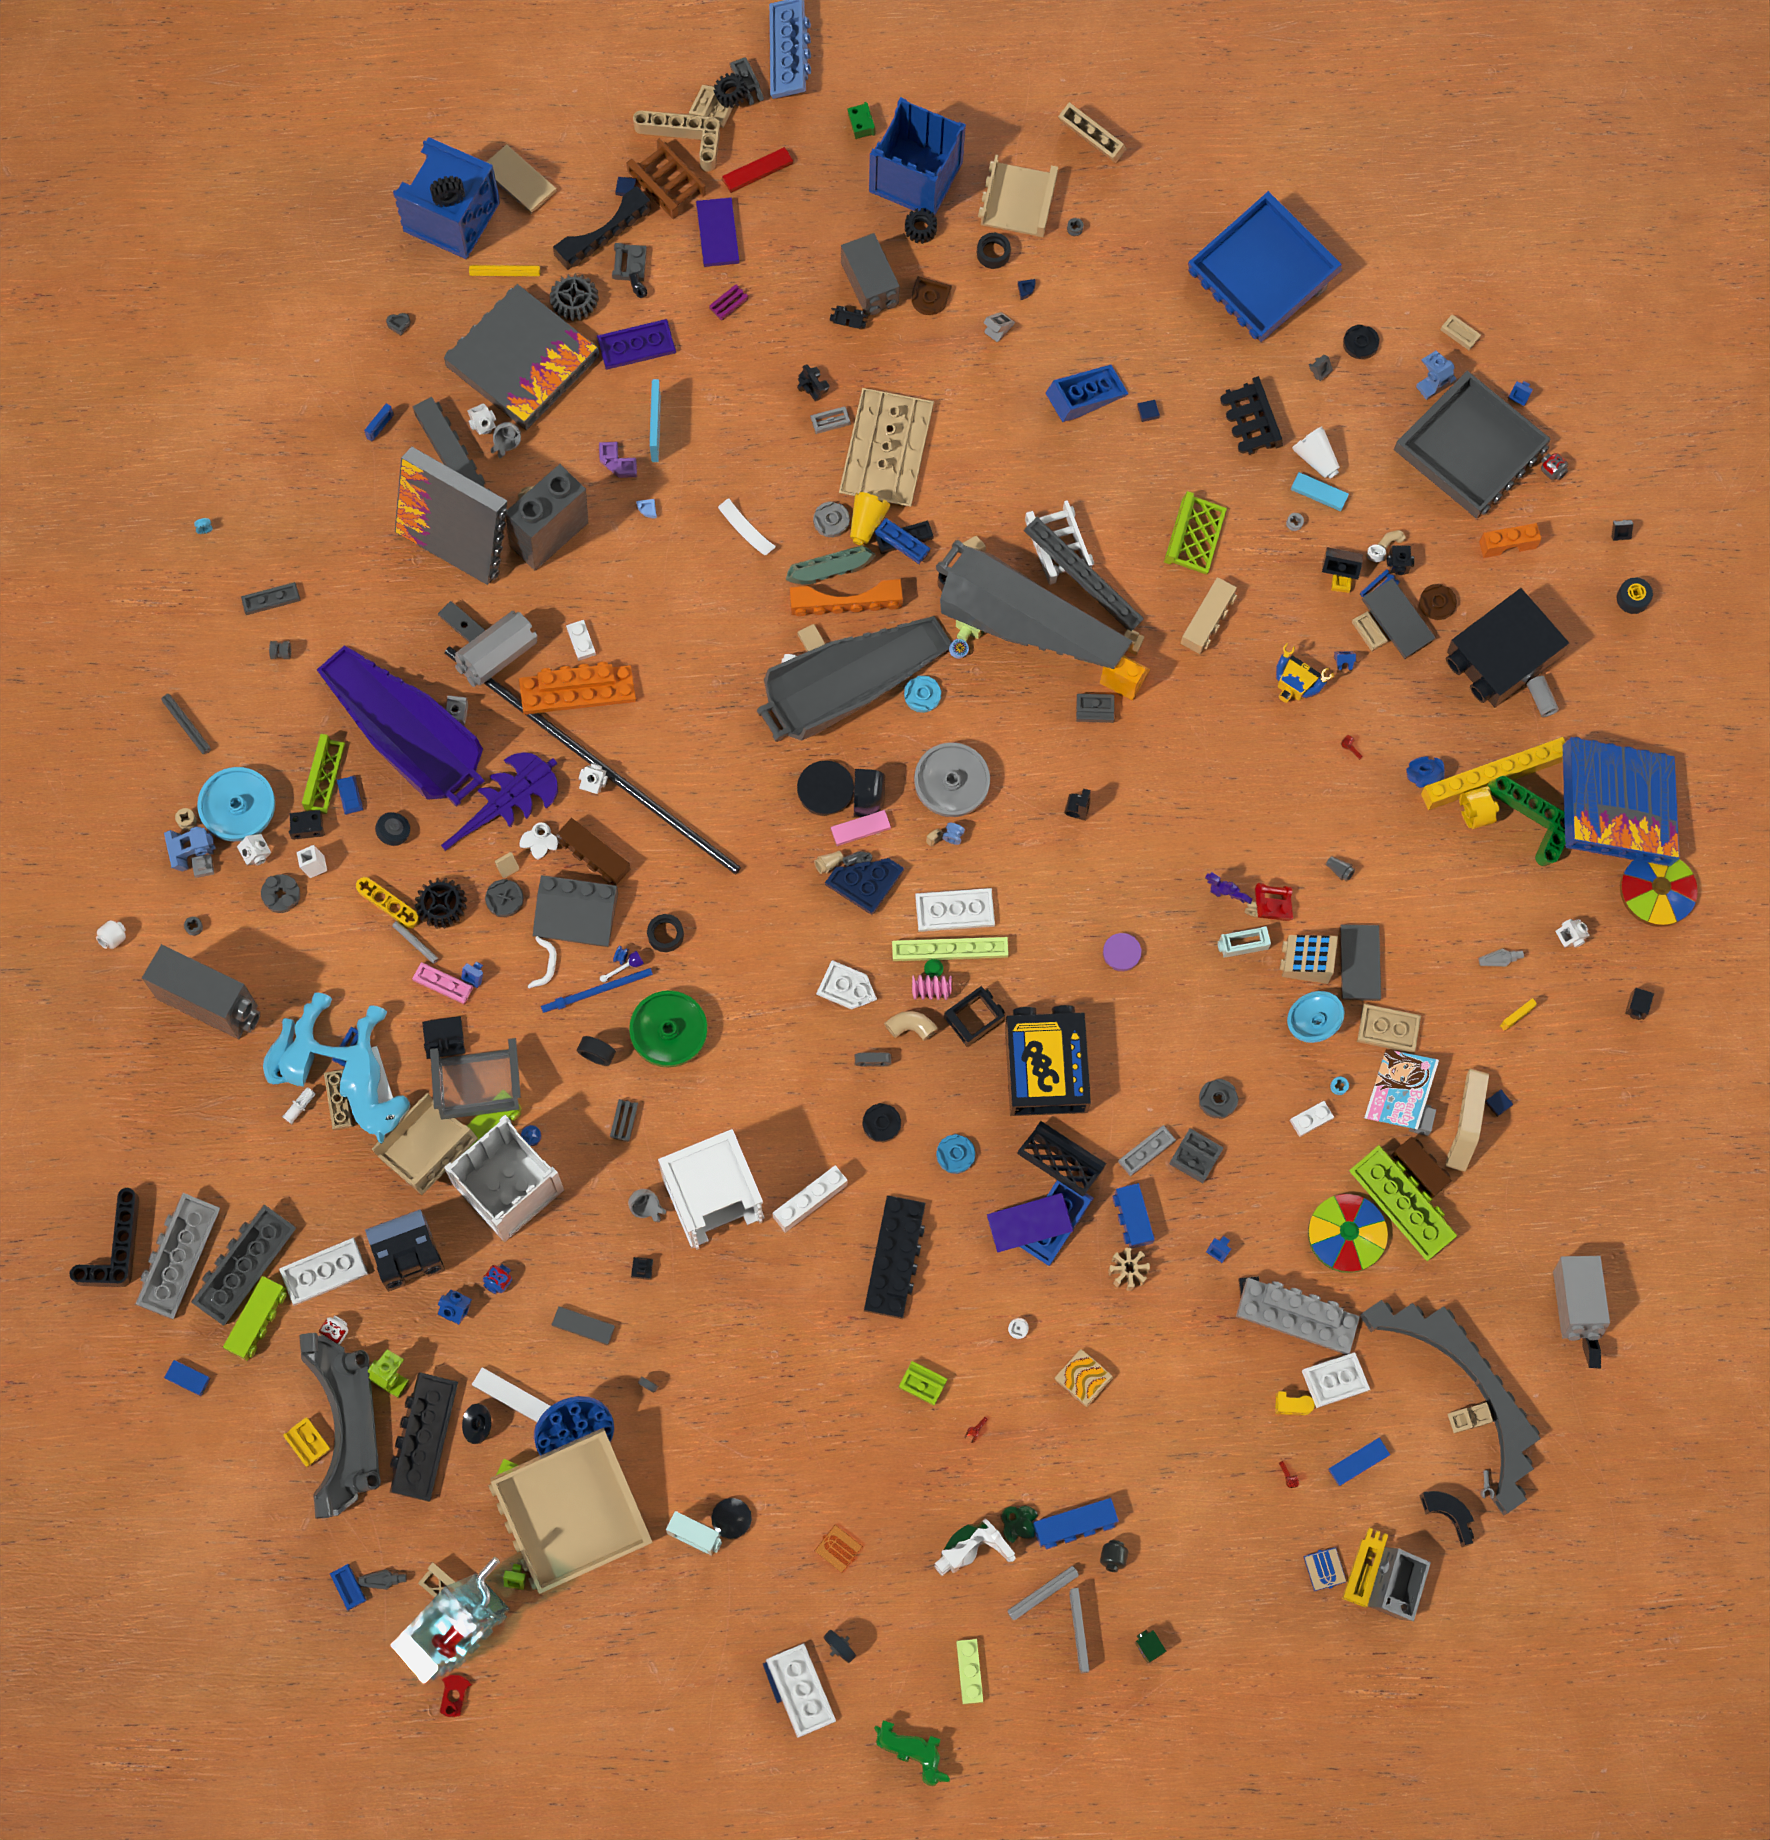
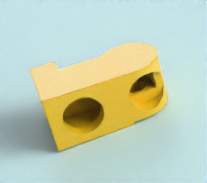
(1293, 1406)

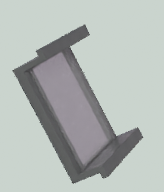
(476, 1082)

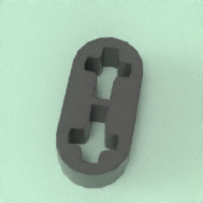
(872, 1059)

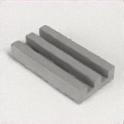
(835, 421)

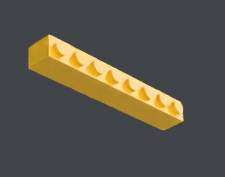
(1511, 767)

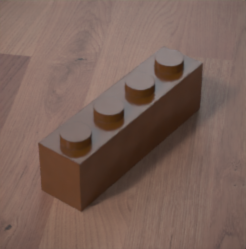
(593, 851)

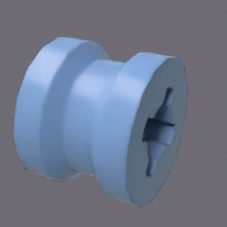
(953, 833)

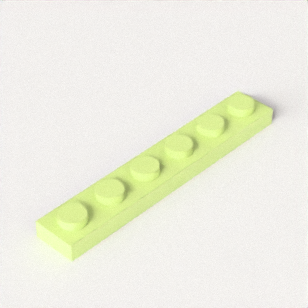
(950, 949)

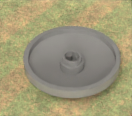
(952, 779)

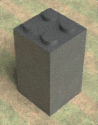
(870, 274)

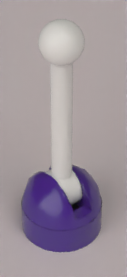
(633, 960)

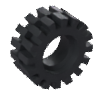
(734, 97)
(447, 191)
(920, 216)

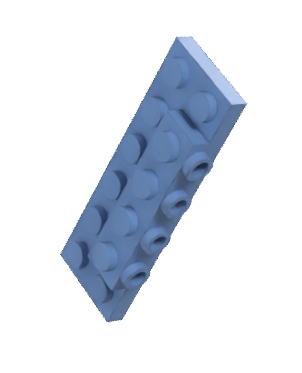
(788, 48)

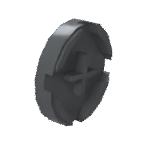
(504, 898)

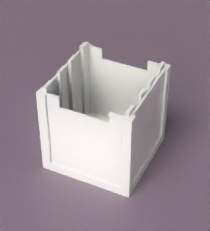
(504, 1179)
(711, 1186)

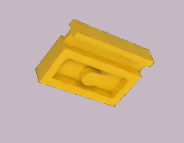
(306, 1442)

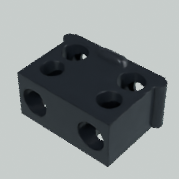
(306, 825)

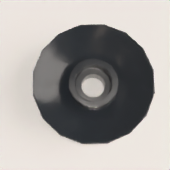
(476, 1423)

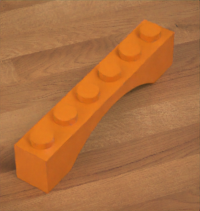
(808, 601)

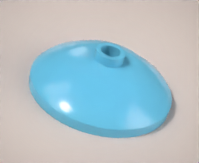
(1315, 1009)

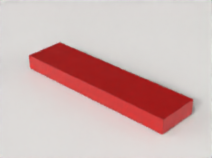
(757, 169)

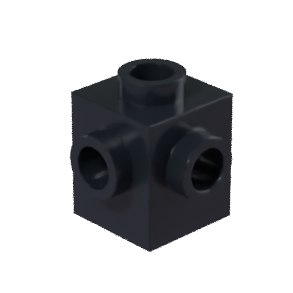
(1400, 559)

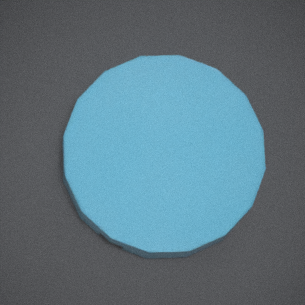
(922, 694)

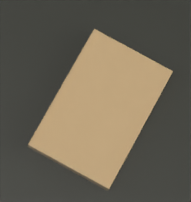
(1389, 1028)

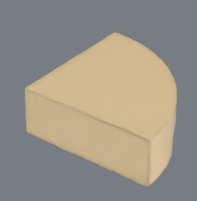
(934, 837)

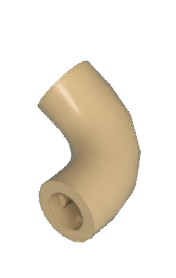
(911, 1021)

